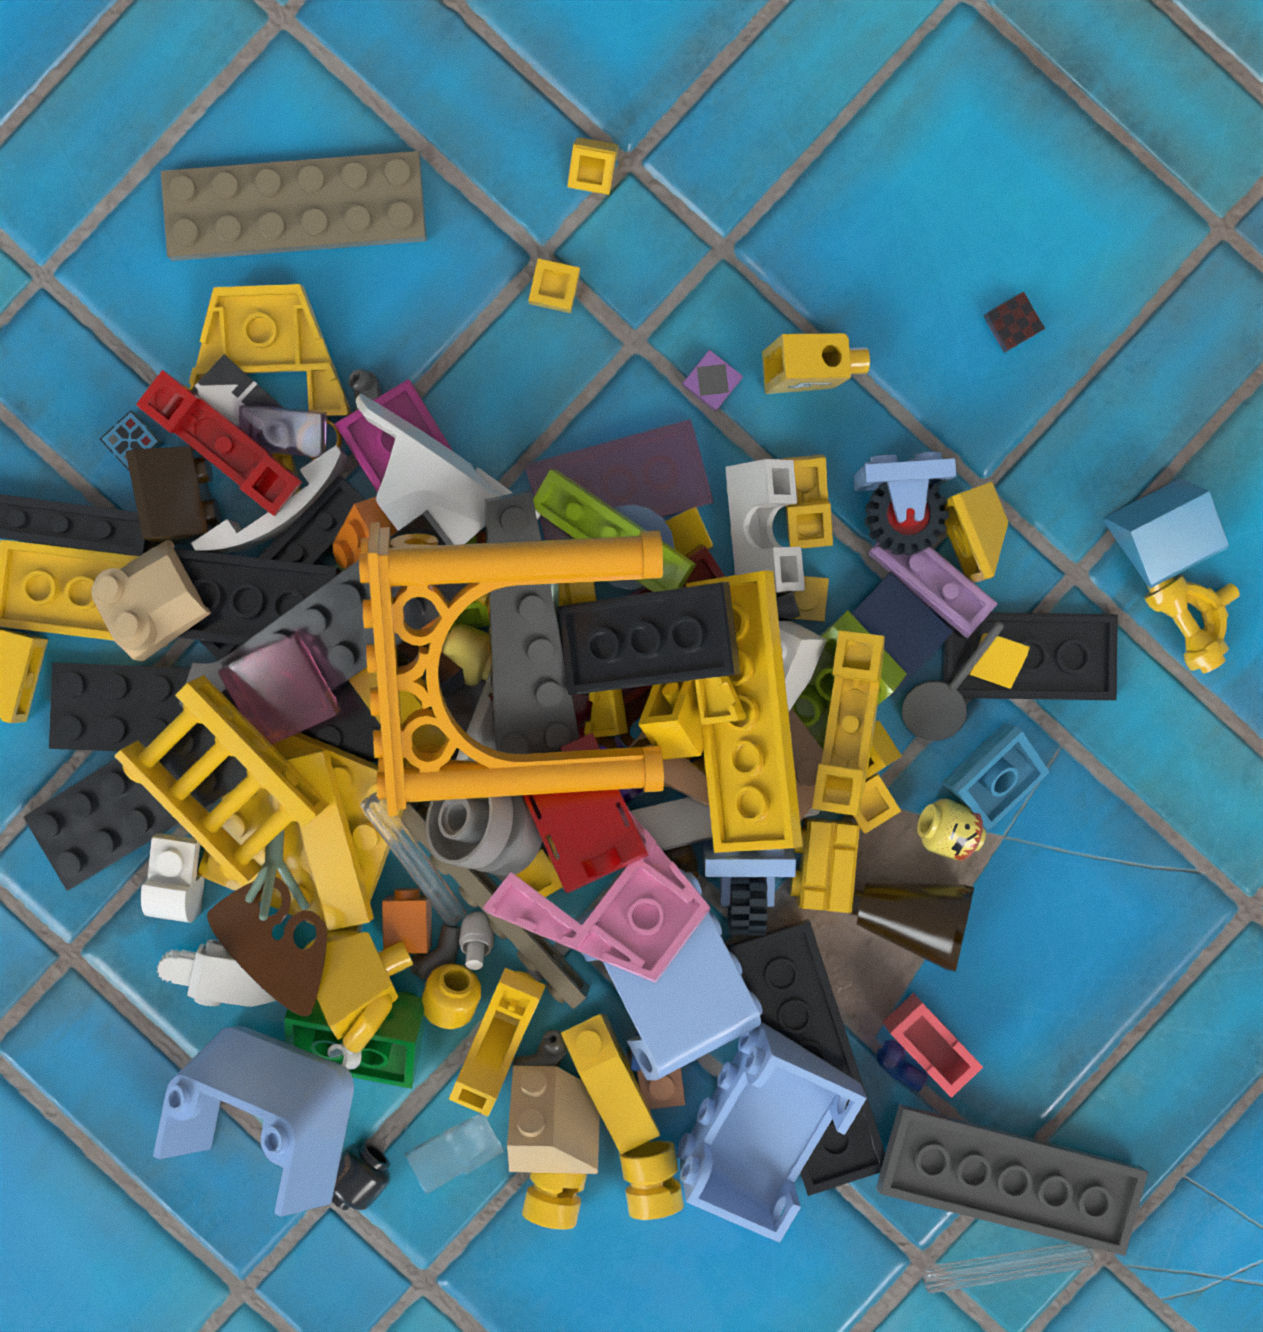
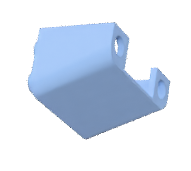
(692, 1005)
(763, 1130)

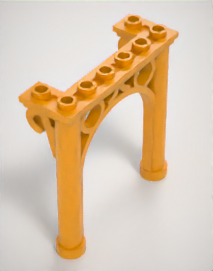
(418, 565)

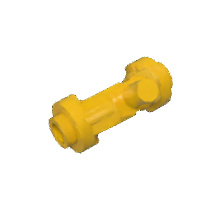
(1206, 645)

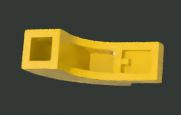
(497, 1041)

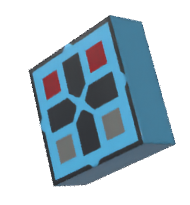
(130, 434)

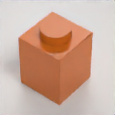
(407, 919)

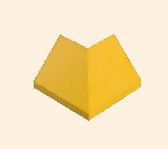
(976, 530)

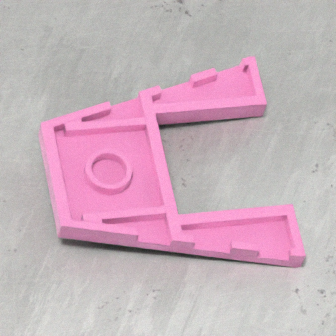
(635, 924)

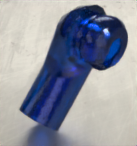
(892, 1061)

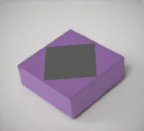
(712, 381)

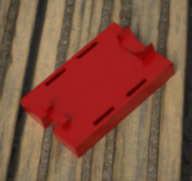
(586, 830)

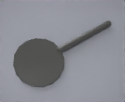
(938, 708)

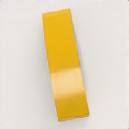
(850, 723)

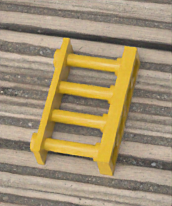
(235, 738)

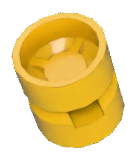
(653, 1188)
(553, 1199)

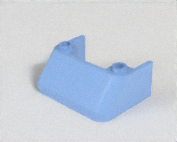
(293, 1090)

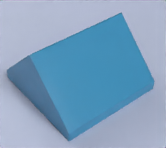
(1168, 530)
(997, 775)

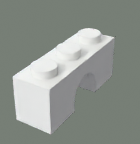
(754, 497)

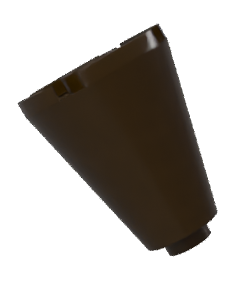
(917, 917)

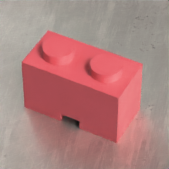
(932, 1045)

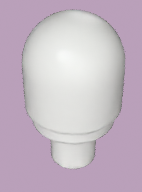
(476, 939)

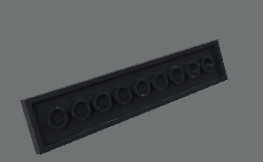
(122, 704)

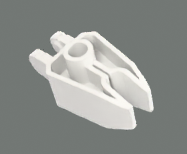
(212, 976)

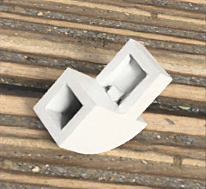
(172, 883)

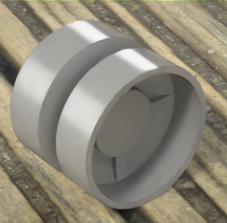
(484, 833)

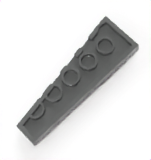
(526, 650)

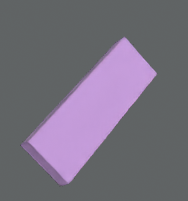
(939, 586)

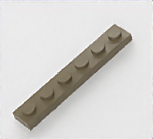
(533, 949)

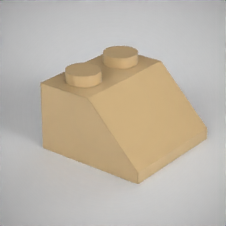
(551, 1123)

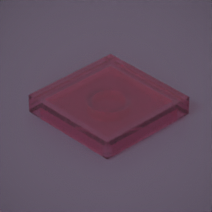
(280, 689)

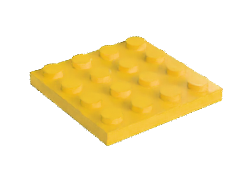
(355, 782)

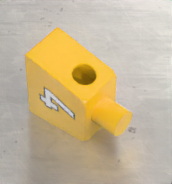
(811, 362)

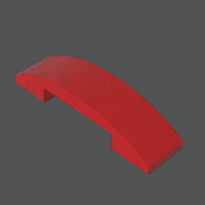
(220, 442)

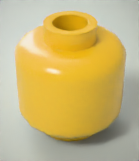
(451, 996)

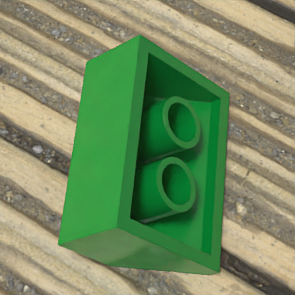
(388, 1056)

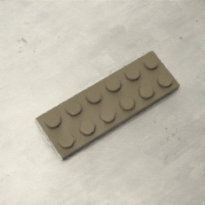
(293, 206)

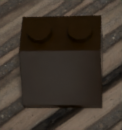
(173, 493)

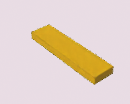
(332, 848)

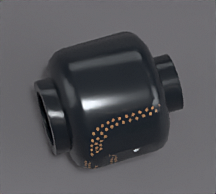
(360, 1177)

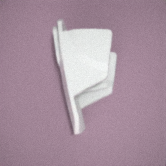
(430, 478)

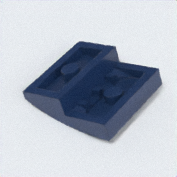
(906, 622)

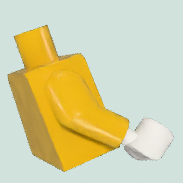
(357, 989)

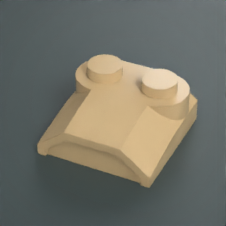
(148, 601)

